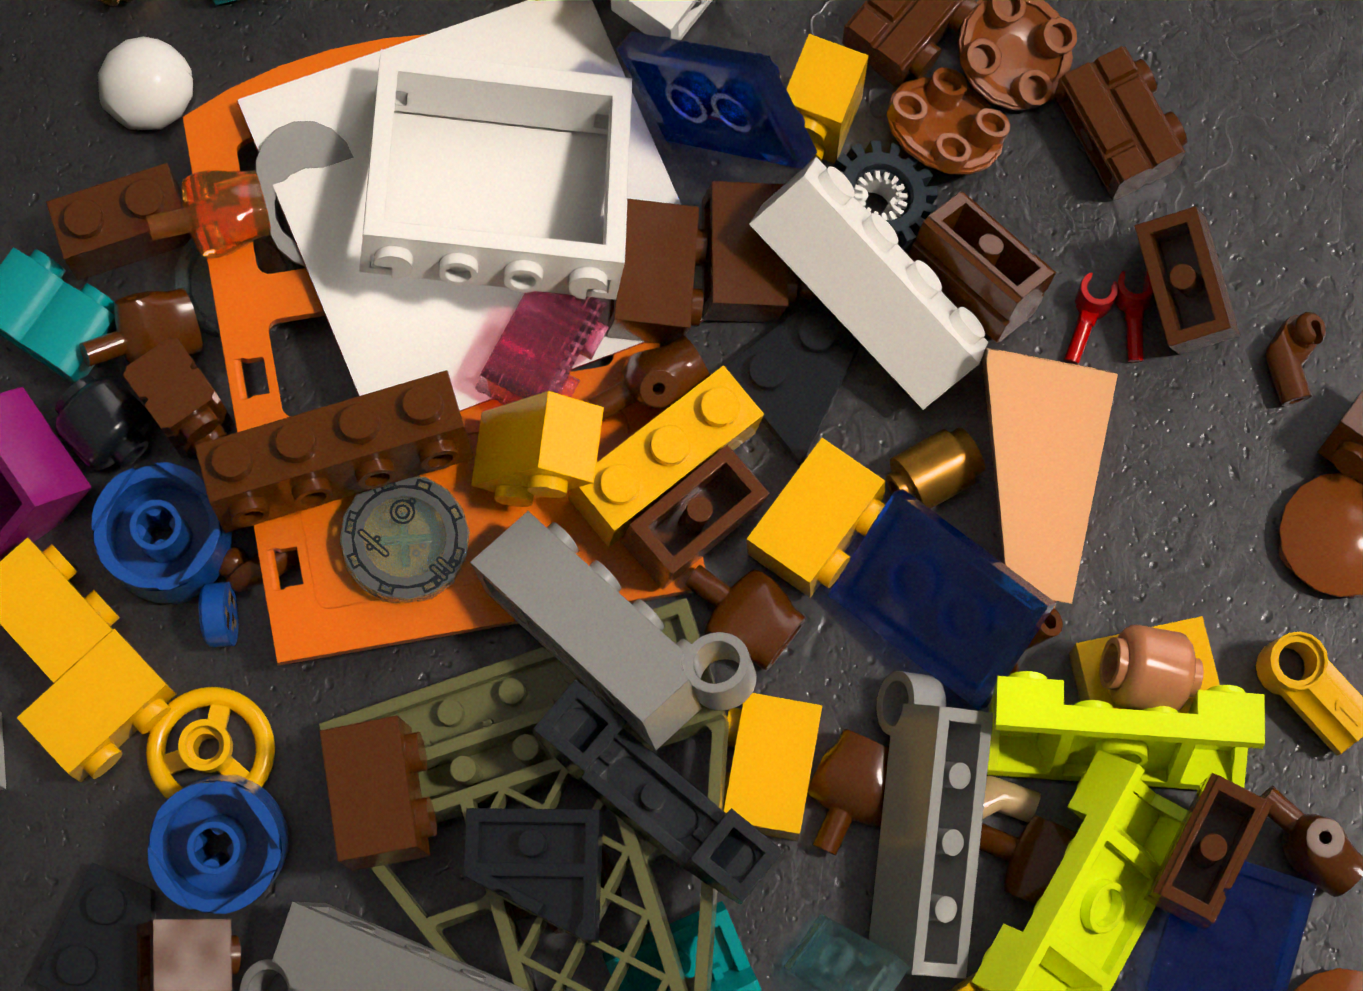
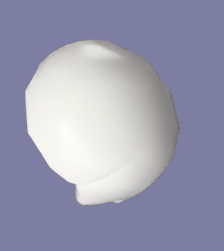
(145, 84)

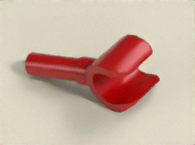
(1134, 308)
(1090, 310)

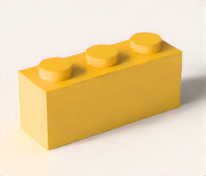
(666, 453)

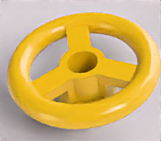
(221, 702)

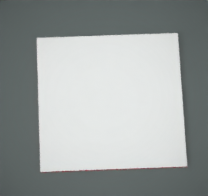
(450, 177)

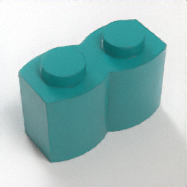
(50, 315)

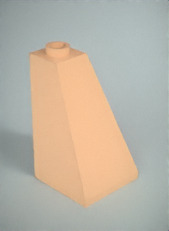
(1046, 459)

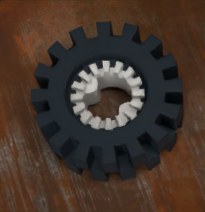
(896, 181)

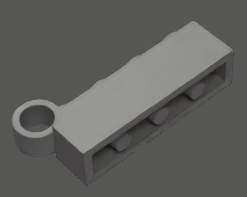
(603, 636)
(929, 825)
(342, 952)

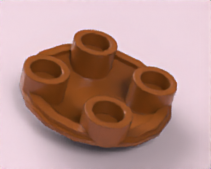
(1016, 51)
(947, 123)
(1325, 535)

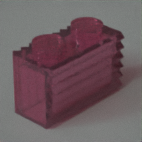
(542, 346)

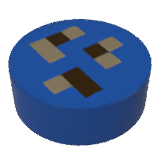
(218, 615)

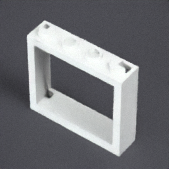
(503, 96)

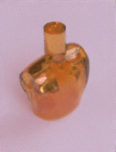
(219, 212)

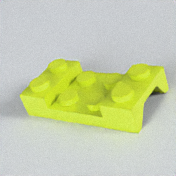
(1056, 741)
(1097, 895)

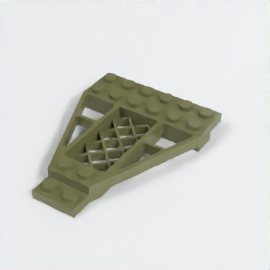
(486, 753)

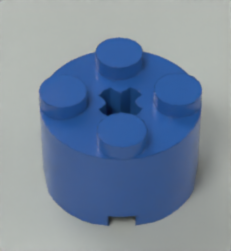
(164, 498)
(209, 881)

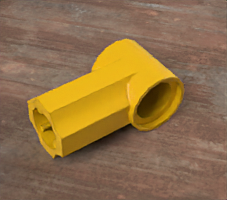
(1320, 696)

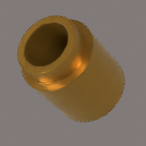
(937, 467)

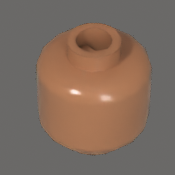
(1150, 668)

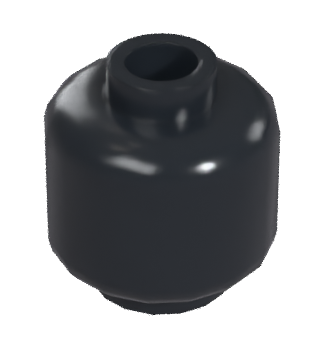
(102, 422)

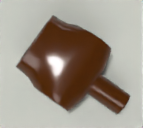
(143, 323)
(655, 378)
(752, 611)
(849, 785)
(1316, 846)
(1031, 857)

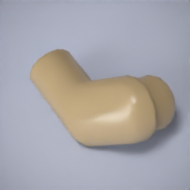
(1009, 799)

